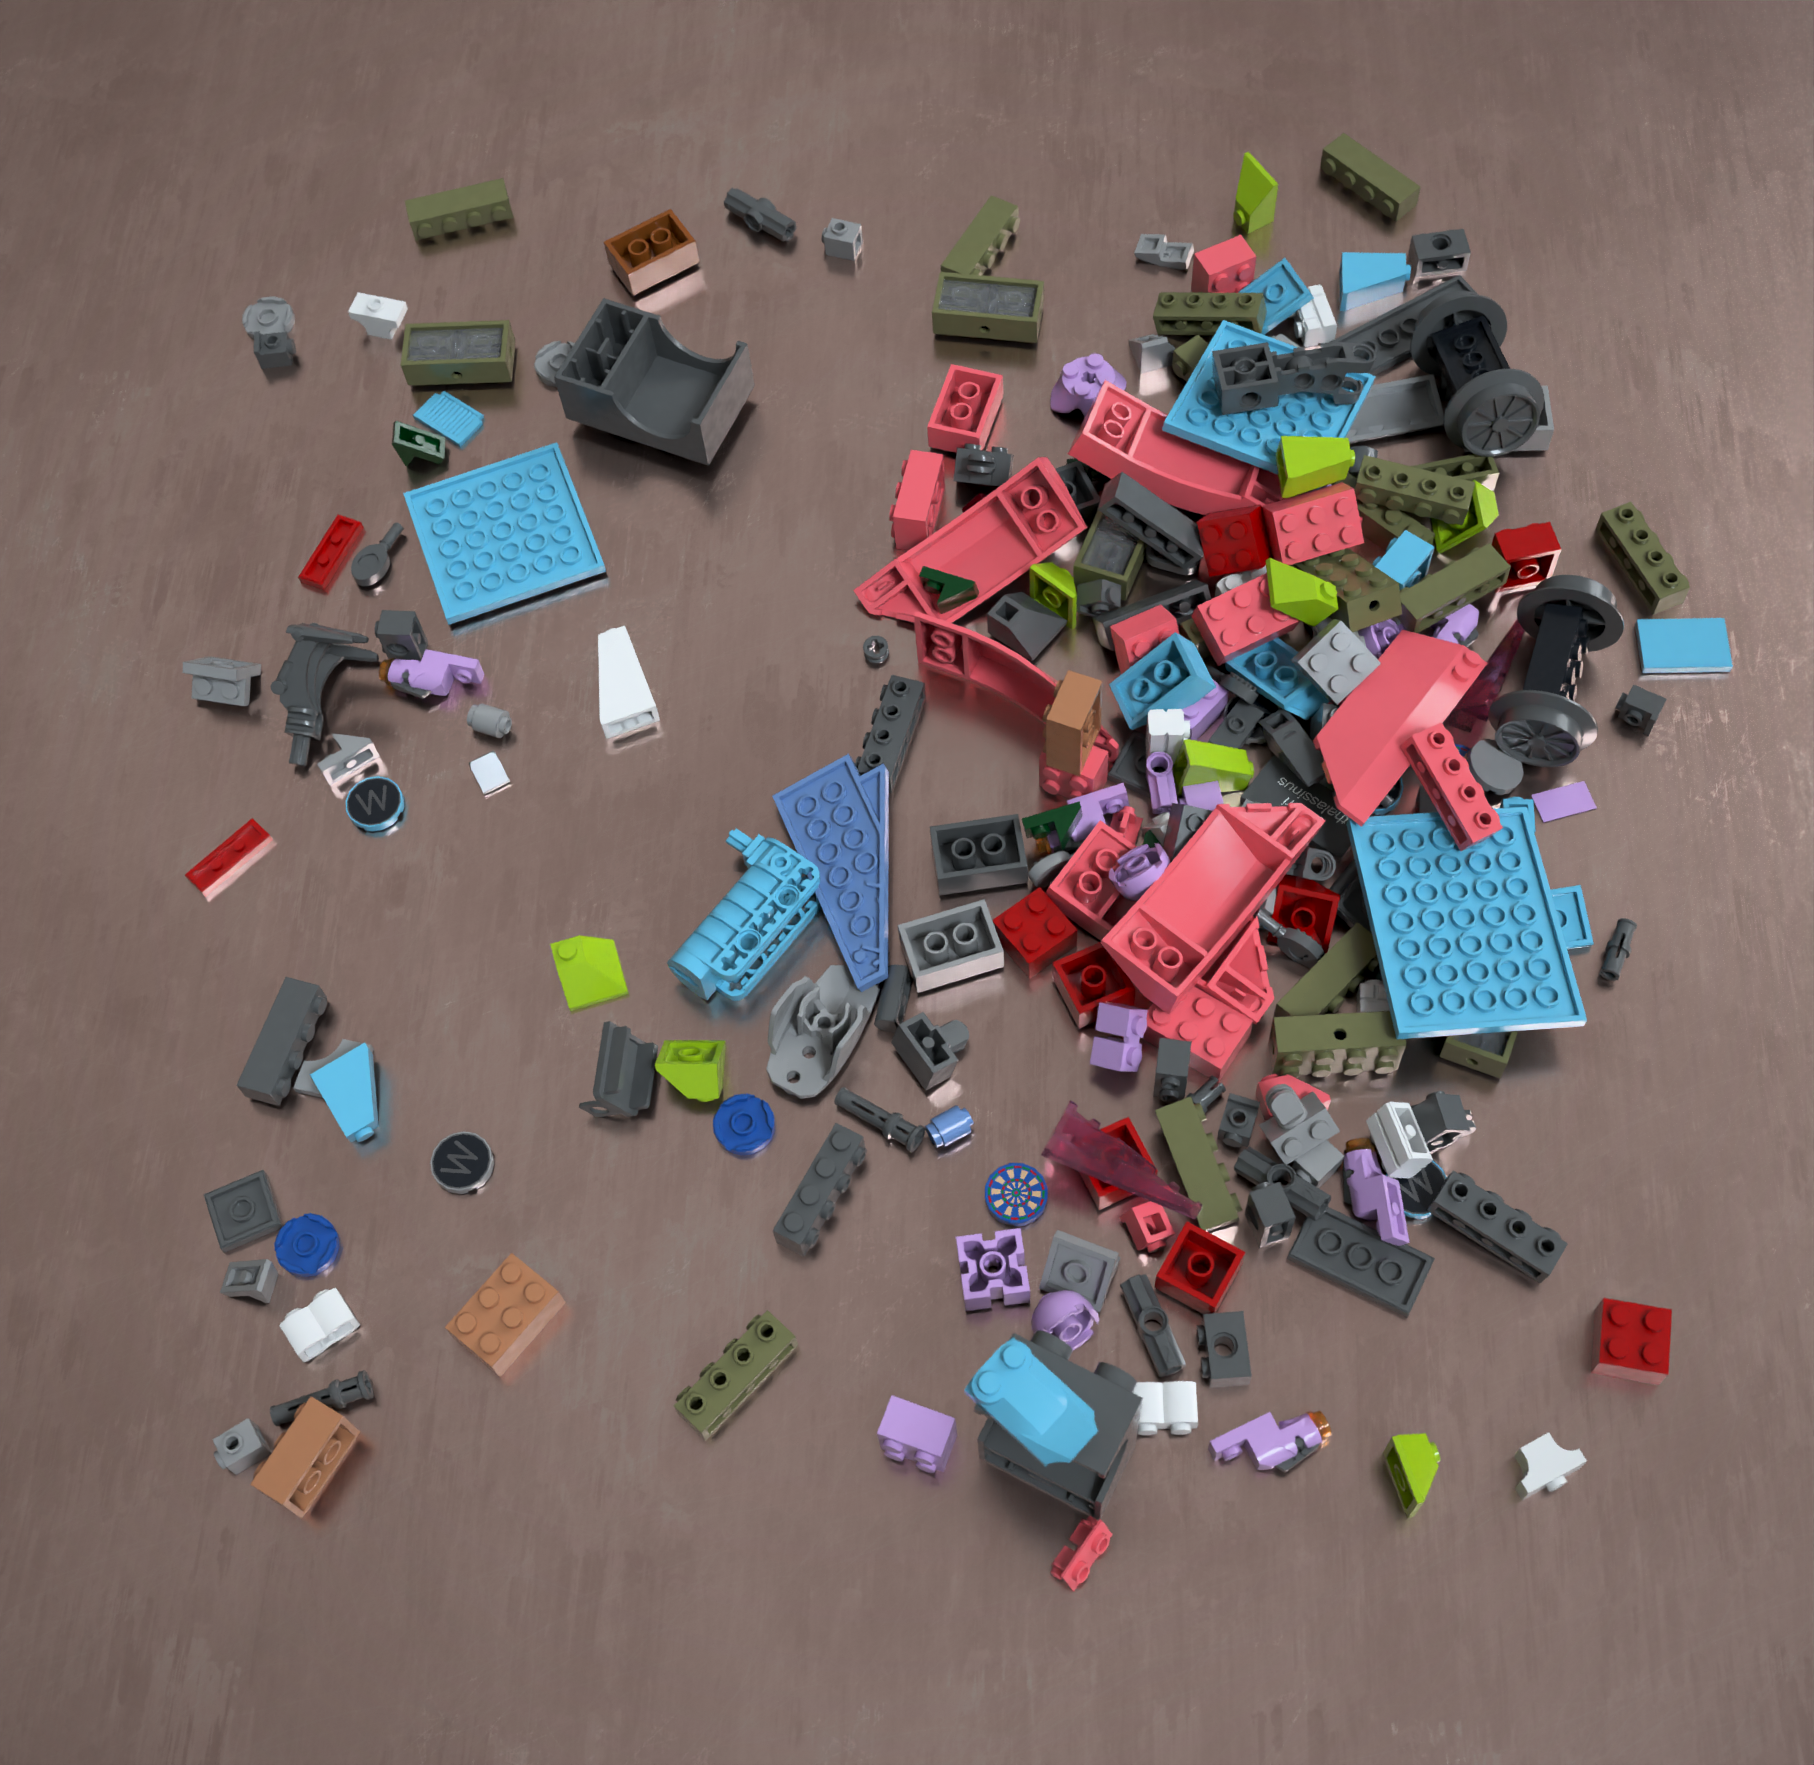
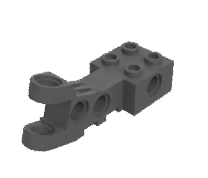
(1255, 376)
(1186, 820)

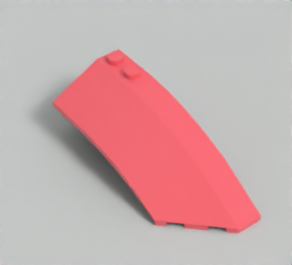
(1129, 438)
(985, 544)
(991, 666)
(1405, 694)
(1208, 896)
(1094, 903)

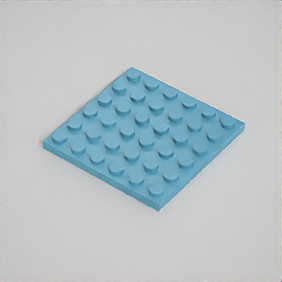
(1256, 433)
(503, 533)

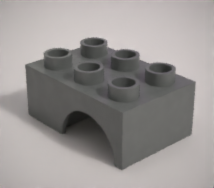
(649, 387)
(1097, 1469)

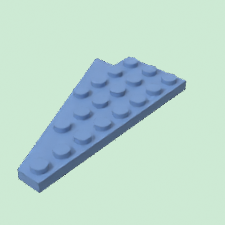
(844, 830)

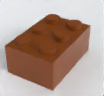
(651, 252)

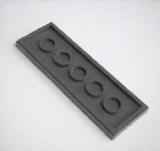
(1392, 331)

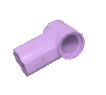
(1162, 784)

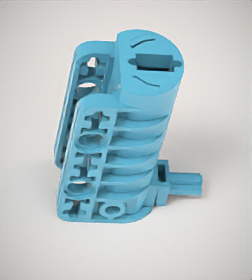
(749, 920)

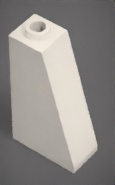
(623, 690)

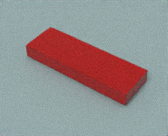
(330, 552)
(228, 857)

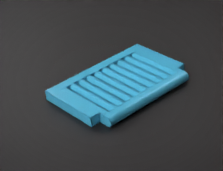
(449, 417)

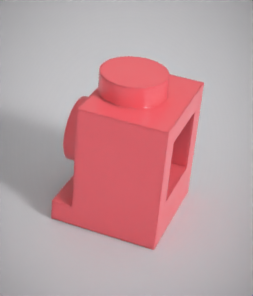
(1148, 1226)

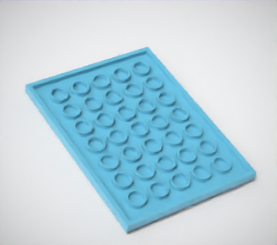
(1466, 933)

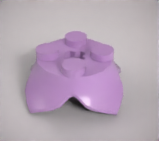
(1081, 382)

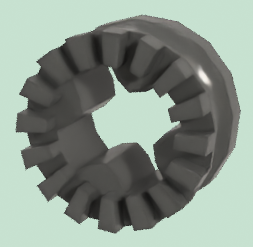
(869, 653)

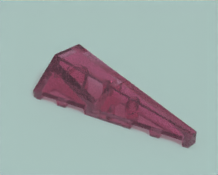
(1485, 689)
(1095, 1153)

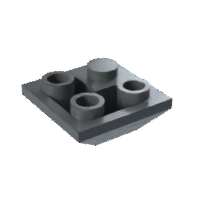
(1023, 624)

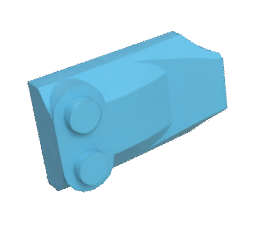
(1277, 678)
(1032, 1404)

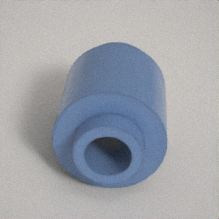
(949, 1126)

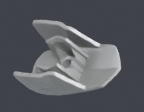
(816, 1020)

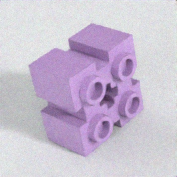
(1008, 1282)

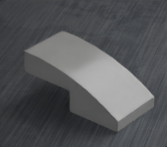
(1156, 250)

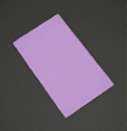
(1563, 801)

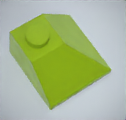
(1255, 196)
(1480, 515)
(1055, 590)
(1300, 593)
(588, 970)
(693, 1067)
(1412, 1467)

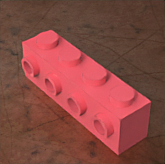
(1451, 786)

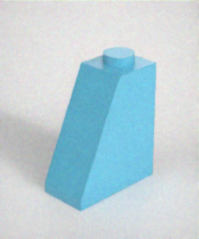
(1370, 277)
(351, 1092)

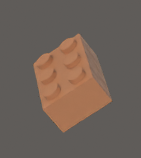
(1072, 722)
(505, 1314)
(305, 1457)

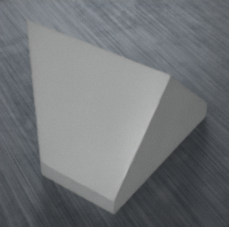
(1151, 352)

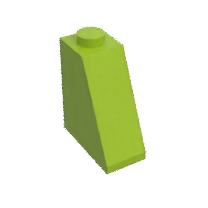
(1311, 462)
(1209, 762)

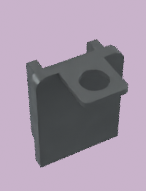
(622, 1073)

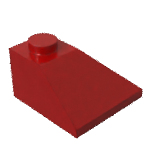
(1306, 906)

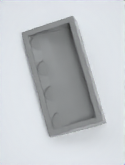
(1398, 409)

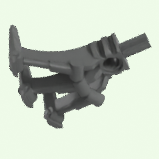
(303, 676)

